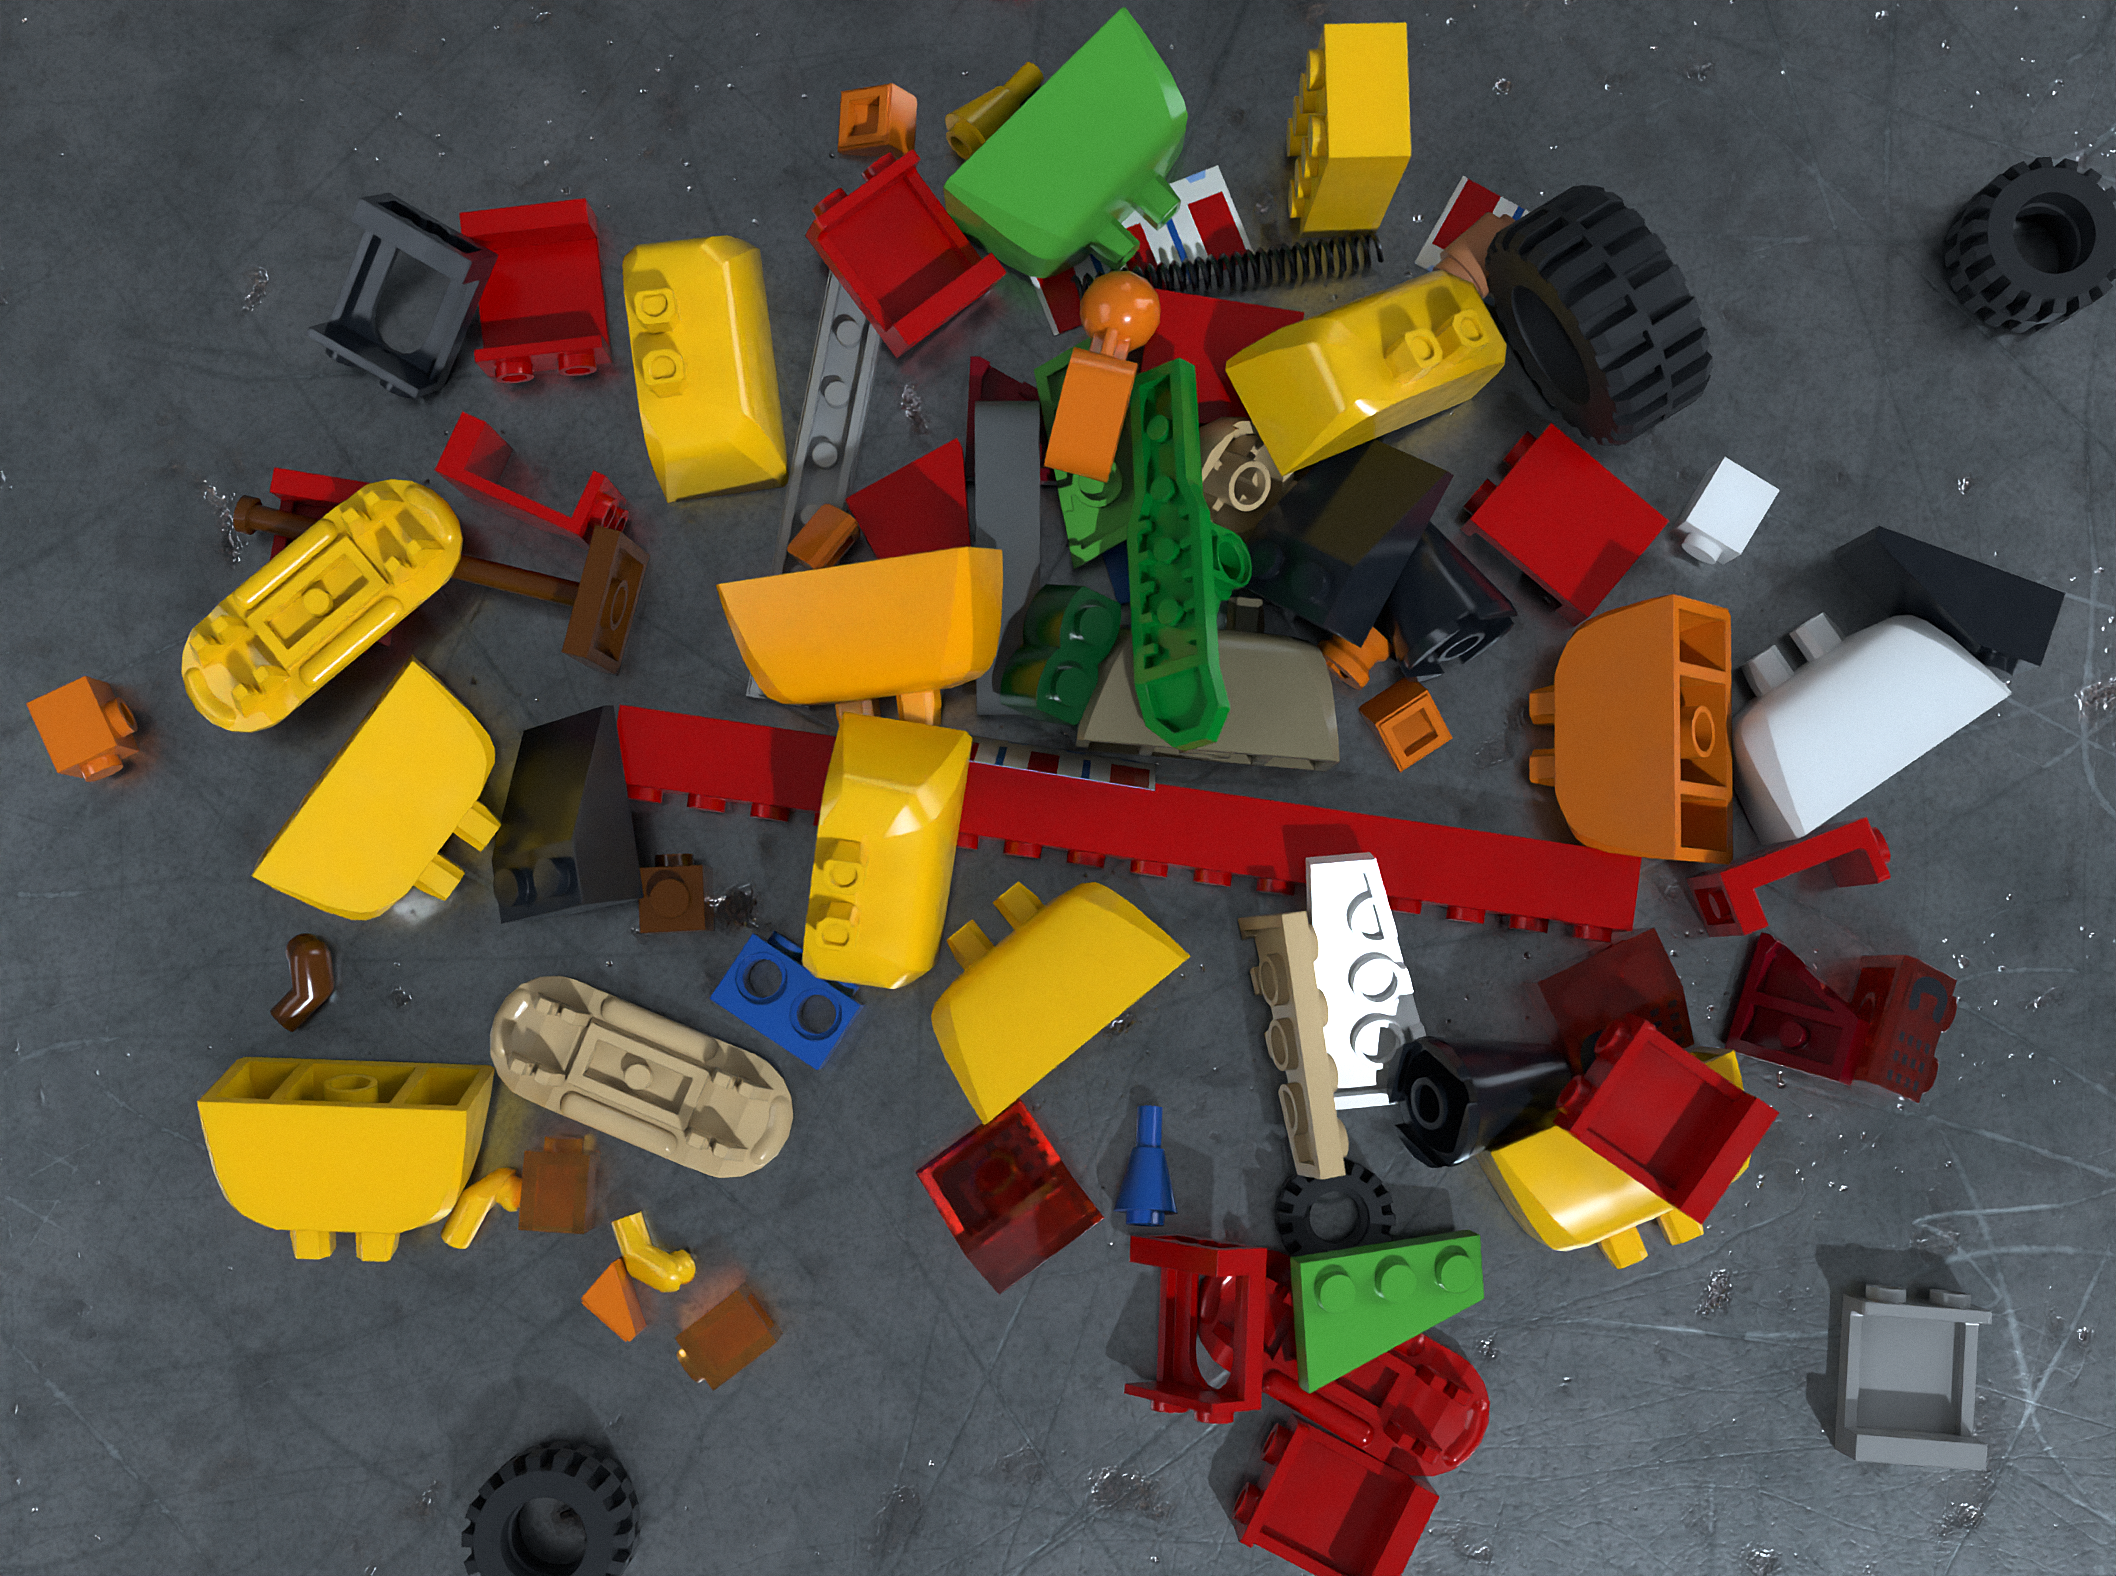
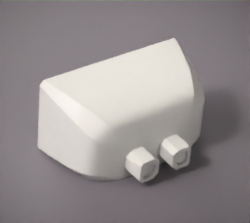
(1847, 717)

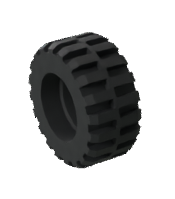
(1599, 314)

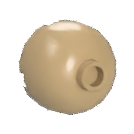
(1239, 475)

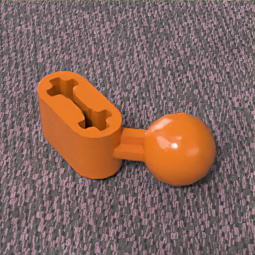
(1118, 316)

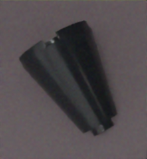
(1442, 609)
(1470, 1093)

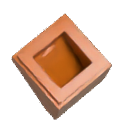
(877, 121)
(824, 538)
(1405, 722)
(616, 1301)

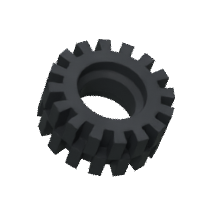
(1300, 1194)

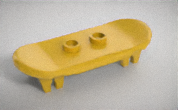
(320, 604)

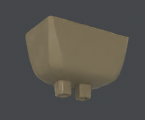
(1275, 692)

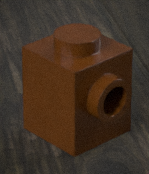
(676, 896)

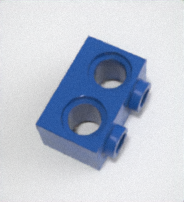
(781, 1013)

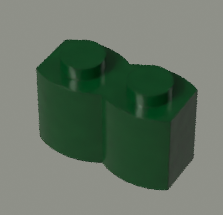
(1064, 641)

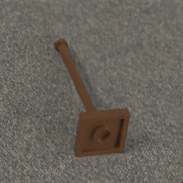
(600, 602)

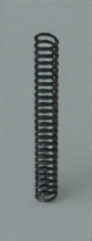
(1193, 270)

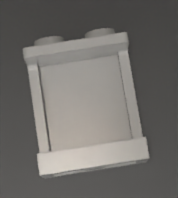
(1909, 1378)

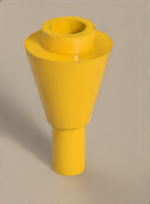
(980, 118)

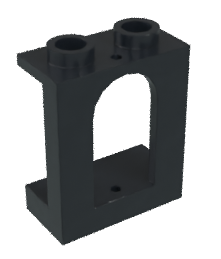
(352, 329)

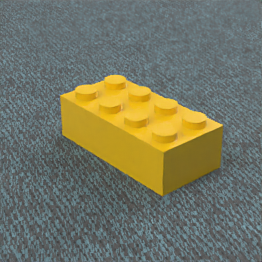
(1350, 129)

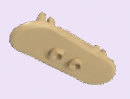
(641, 1077)

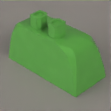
(1077, 160)

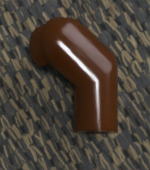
(311, 980)

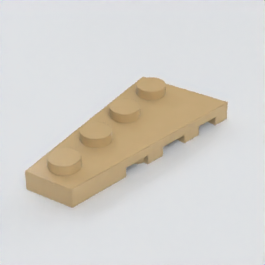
(1297, 1039)

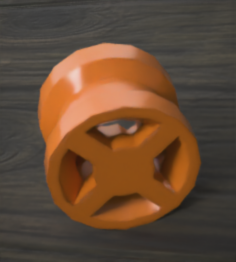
(1352, 662)

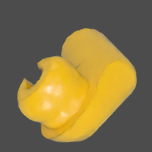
(475, 1201)
(647, 1262)

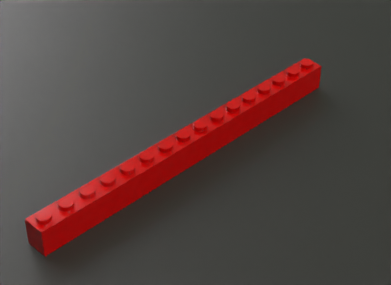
(1157, 829)

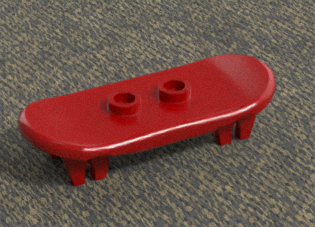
(1407, 1407)

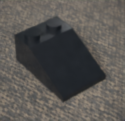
(1345, 536)
(1983, 608)
(566, 823)

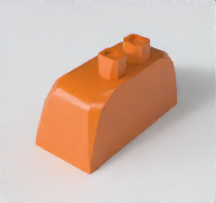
(1644, 731)

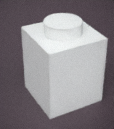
(1723, 512)

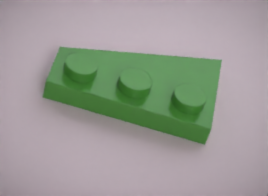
(1092, 510)
(1377, 1297)

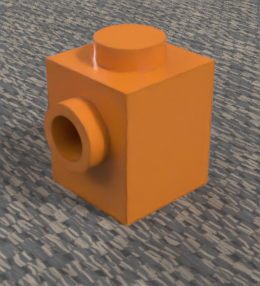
(85, 728)

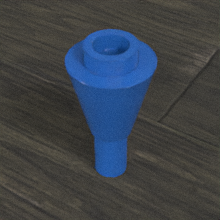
(1146, 1185)

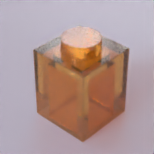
(559, 1187)
(726, 1338)

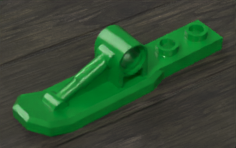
(1176, 564)

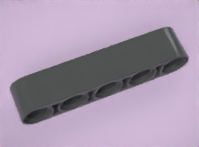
(1008, 520)

